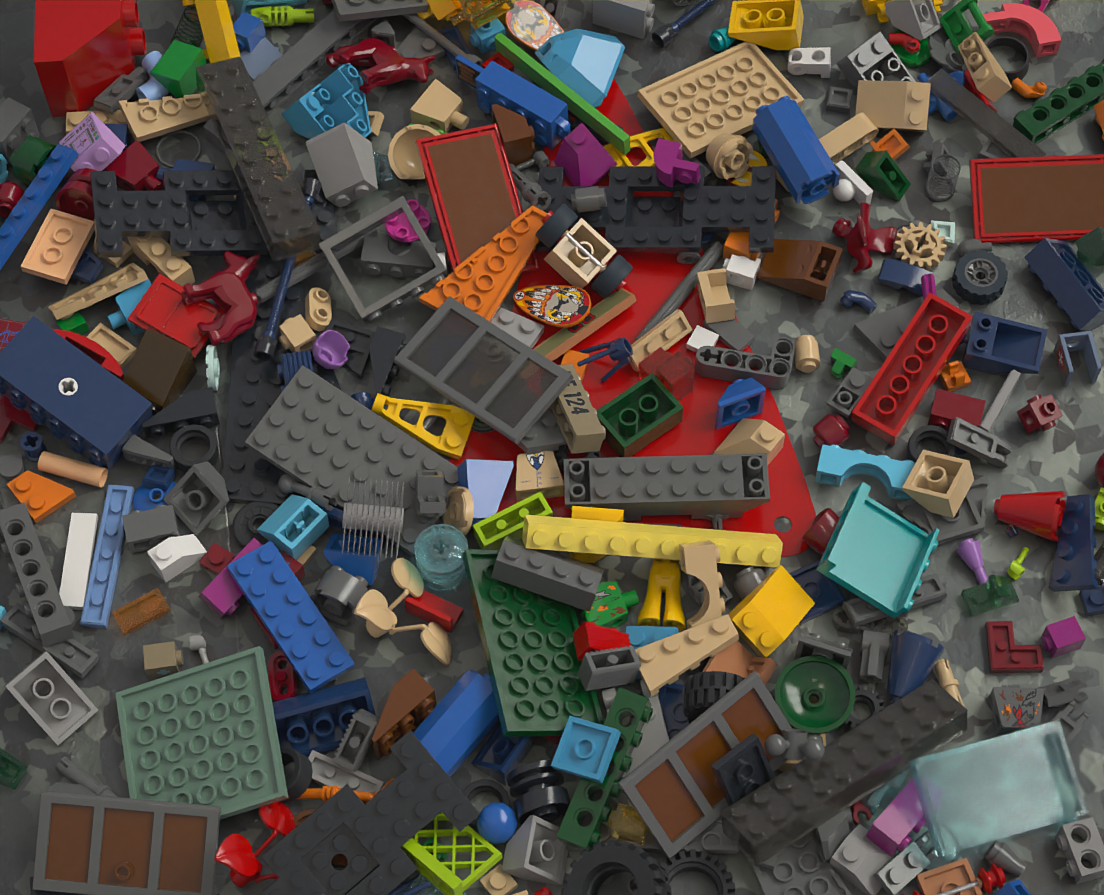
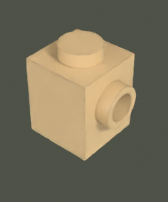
(296, 335)

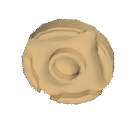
(460, 509)

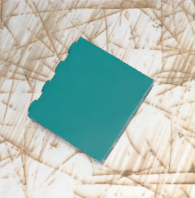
(877, 554)

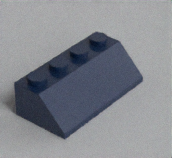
(1069, 283)
(320, 717)

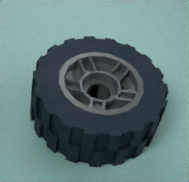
(988, 268)

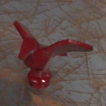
(864, 238)

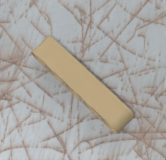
(845, 139)

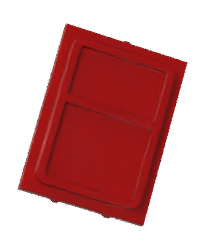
(167, 314)

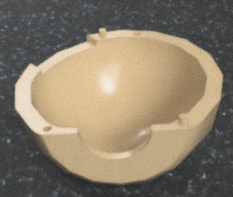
(404, 153)

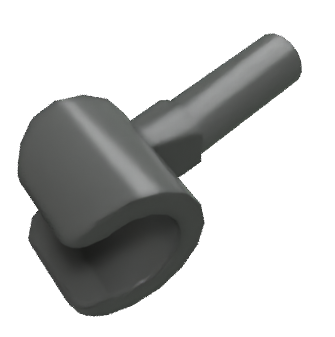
(538, 158)

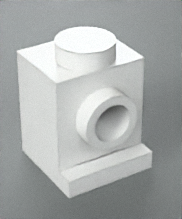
(741, 271)

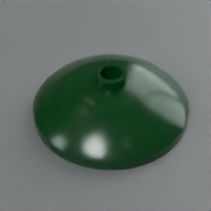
(817, 678)

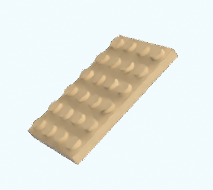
(716, 96)

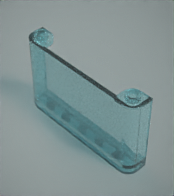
(997, 788)

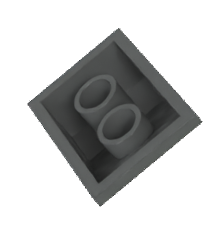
(814, 644)

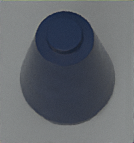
(910, 663)

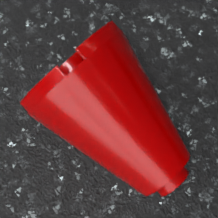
(1033, 512)

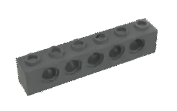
(56, 626)

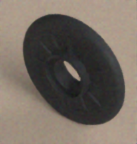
(247, 517)

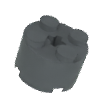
(339, 595)

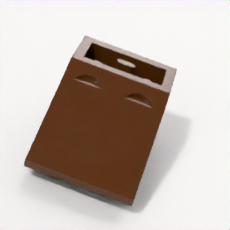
(802, 266)
(405, 709)

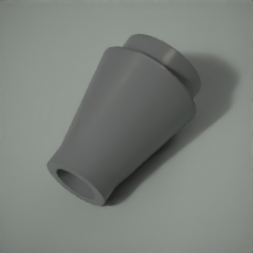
(1004, 857)

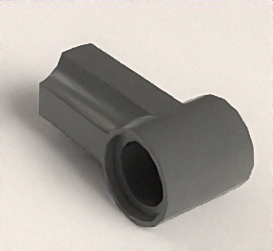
(874, 650)

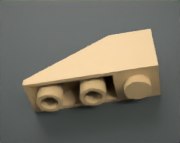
(984, 68)

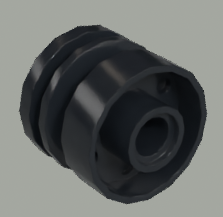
(538, 791)

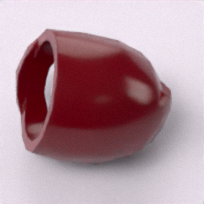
(821, 530)

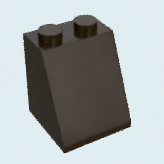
(160, 370)

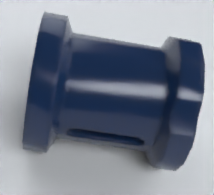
(30, 440)

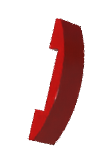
(94, 351)

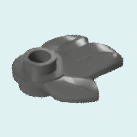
(945, 55)

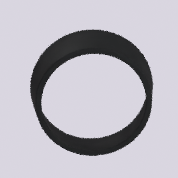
(1018, 45)

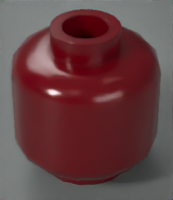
(9, 197)
(830, 431)

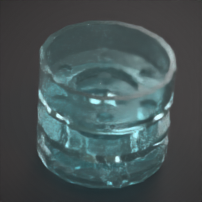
(436, 569)

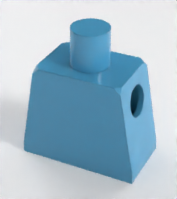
(126, 304)

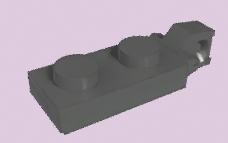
(121, 89)

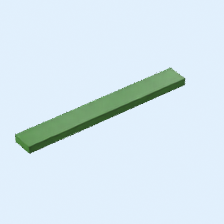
(557, 88)

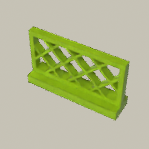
(438, 872)

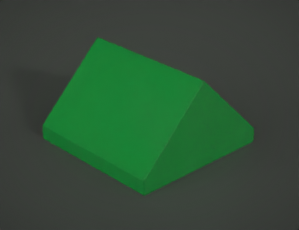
(178, 68)

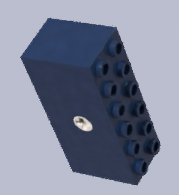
(71, 394)

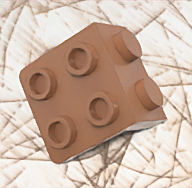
(740, 661)

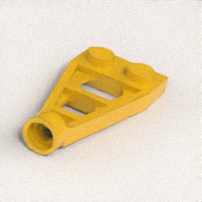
(640, 141)
(455, 432)

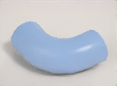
(152, 89)

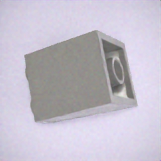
(624, 16)
(343, 164)

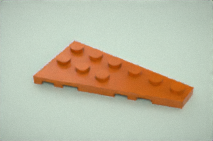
(492, 270)

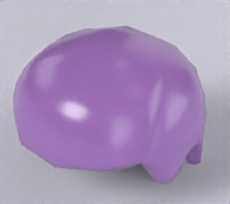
(330, 349)

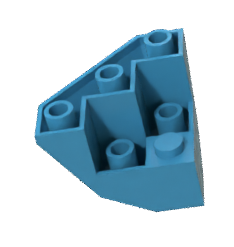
(583, 62)
(331, 104)

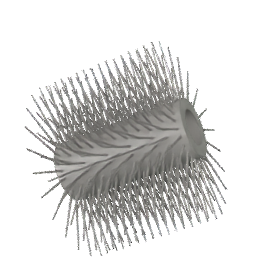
(374, 518)

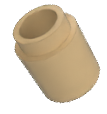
(806, 353)

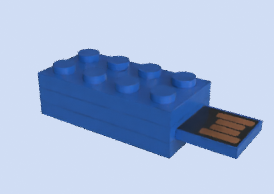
(502, 87)

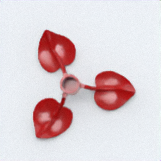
(237, 851)

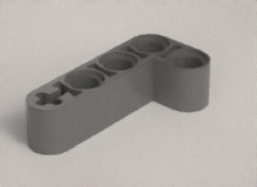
(709, 356)

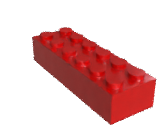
(911, 368)

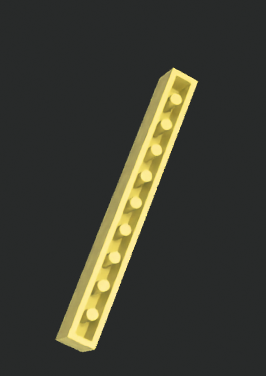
(646, 540)

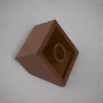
(515, 134)

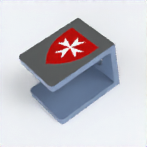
(1087, 345)

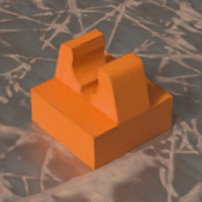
(954, 376)

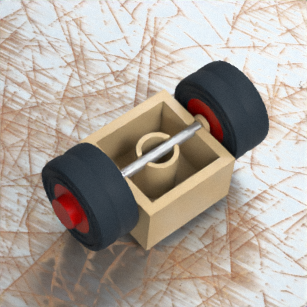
(582, 253)

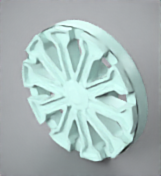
(213, 369)

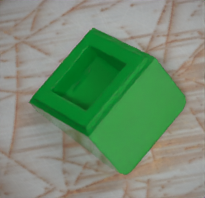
(75, 324)

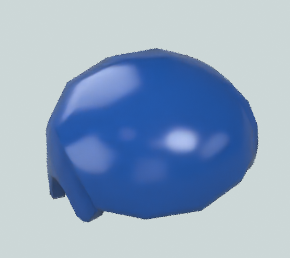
(496, 823)

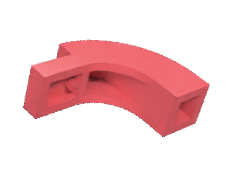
(1029, 23)

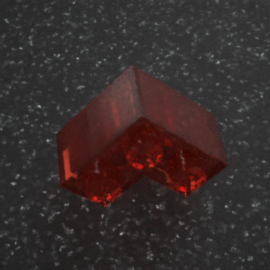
(671, 369)

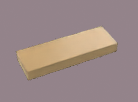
(662, 335)

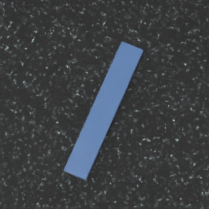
(107, 557)

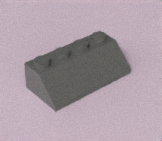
(547, 573)

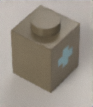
(162, 659)

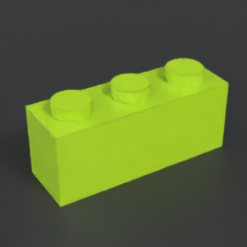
(509, 522)

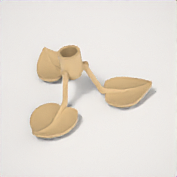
(381, 619)

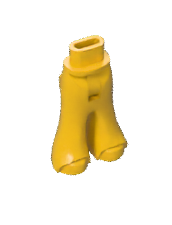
(665, 578)

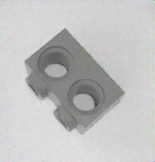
(1091, 849)

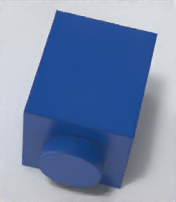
(248, 31)

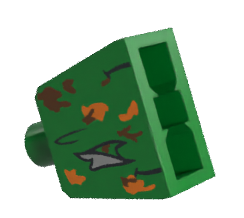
(610, 606)

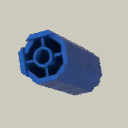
(795, 150)
(459, 721)

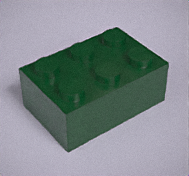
(639, 416)

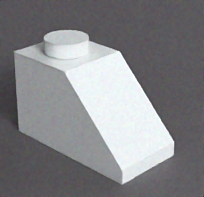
(176, 555)

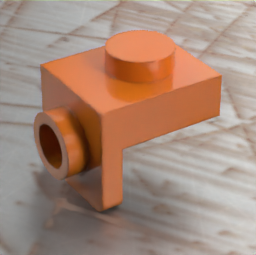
(892, 143)

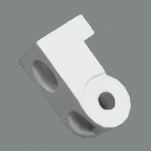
(810, 61)

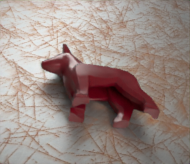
(385, 63)
(231, 295)

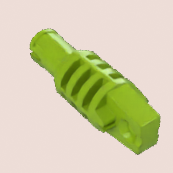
(283, 16)

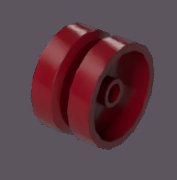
(76, 195)

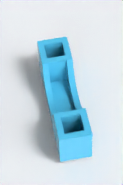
(839, 464)

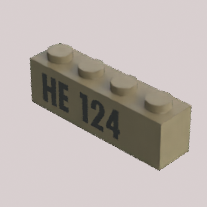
(577, 416)

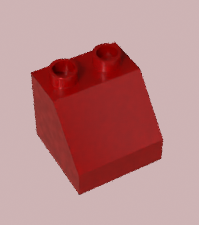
(84, 49)

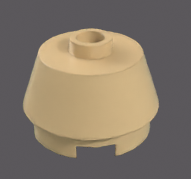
(729, 155)

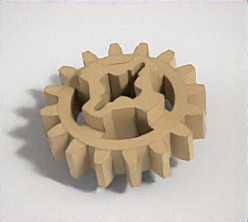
(910, 239)

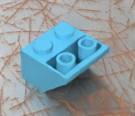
(295, 525)

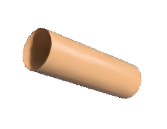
(72, 469)

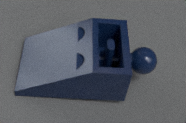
(1006, 345)

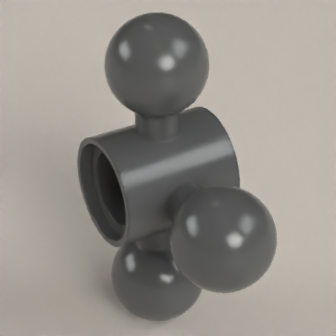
(795, 745)

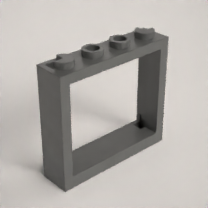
(366, 225)

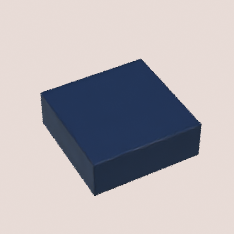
(158, 477)

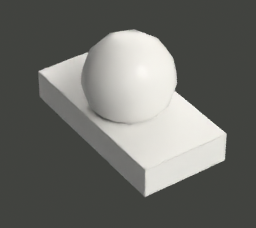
(851, 186)

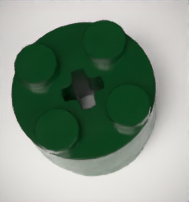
(30, 158)

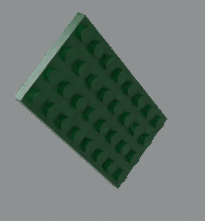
(528, 653)

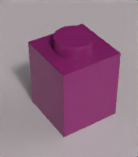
(1063, 637)

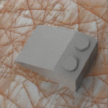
(51, 697)

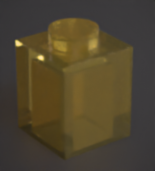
(627, 824)

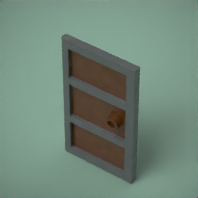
(677, 786)
(125, 846)

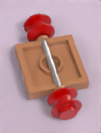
(959, 879)

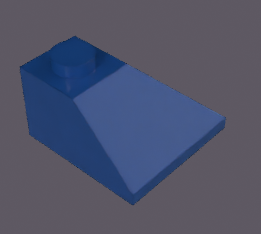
(740, 401)
(352, 563)

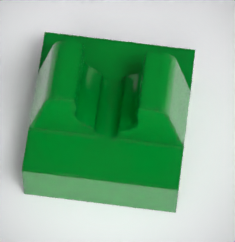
(842, 363)

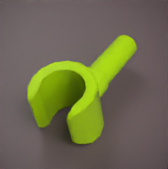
(1015, 569)

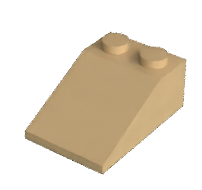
(894, 104)

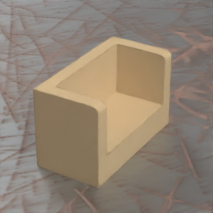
(715, 296)

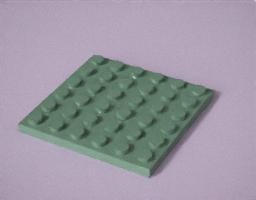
(205, 736)

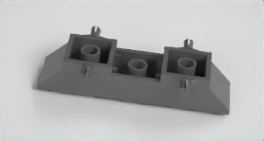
(691, 485)

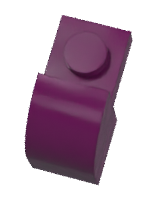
(670, 165)

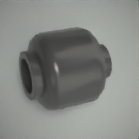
(748, 580)

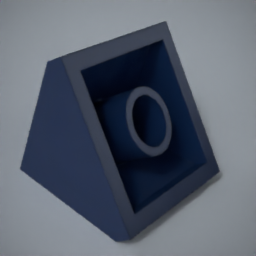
(502, 754)

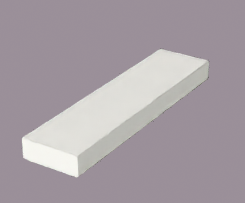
(78, 559)

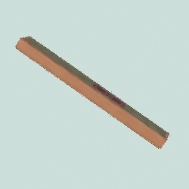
(597, 317)

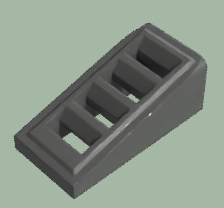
(144, 453)

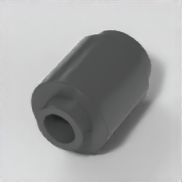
(589, 199)

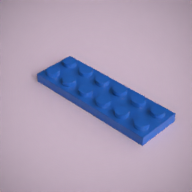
(290, 616)

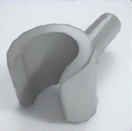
(198, 643)

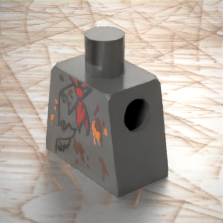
(1016, 708)

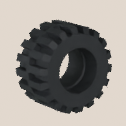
(706, 689)

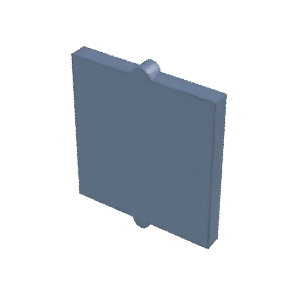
(260, 58)

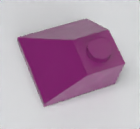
(583, 158)

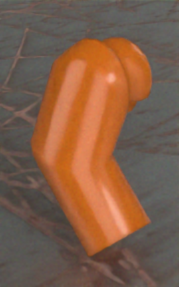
(1026, 91)

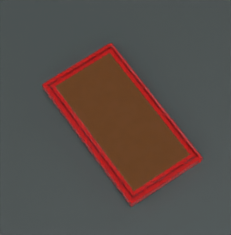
(470, 189)
(1036, 197)

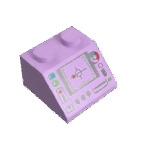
(93, 143)

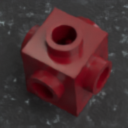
(1039, 413)

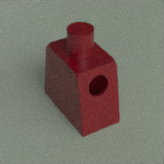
(136, 169)

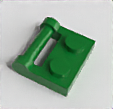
(958, 26)

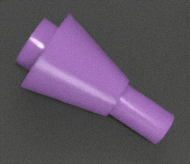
(971, 554)

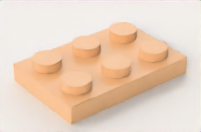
(58, 246)

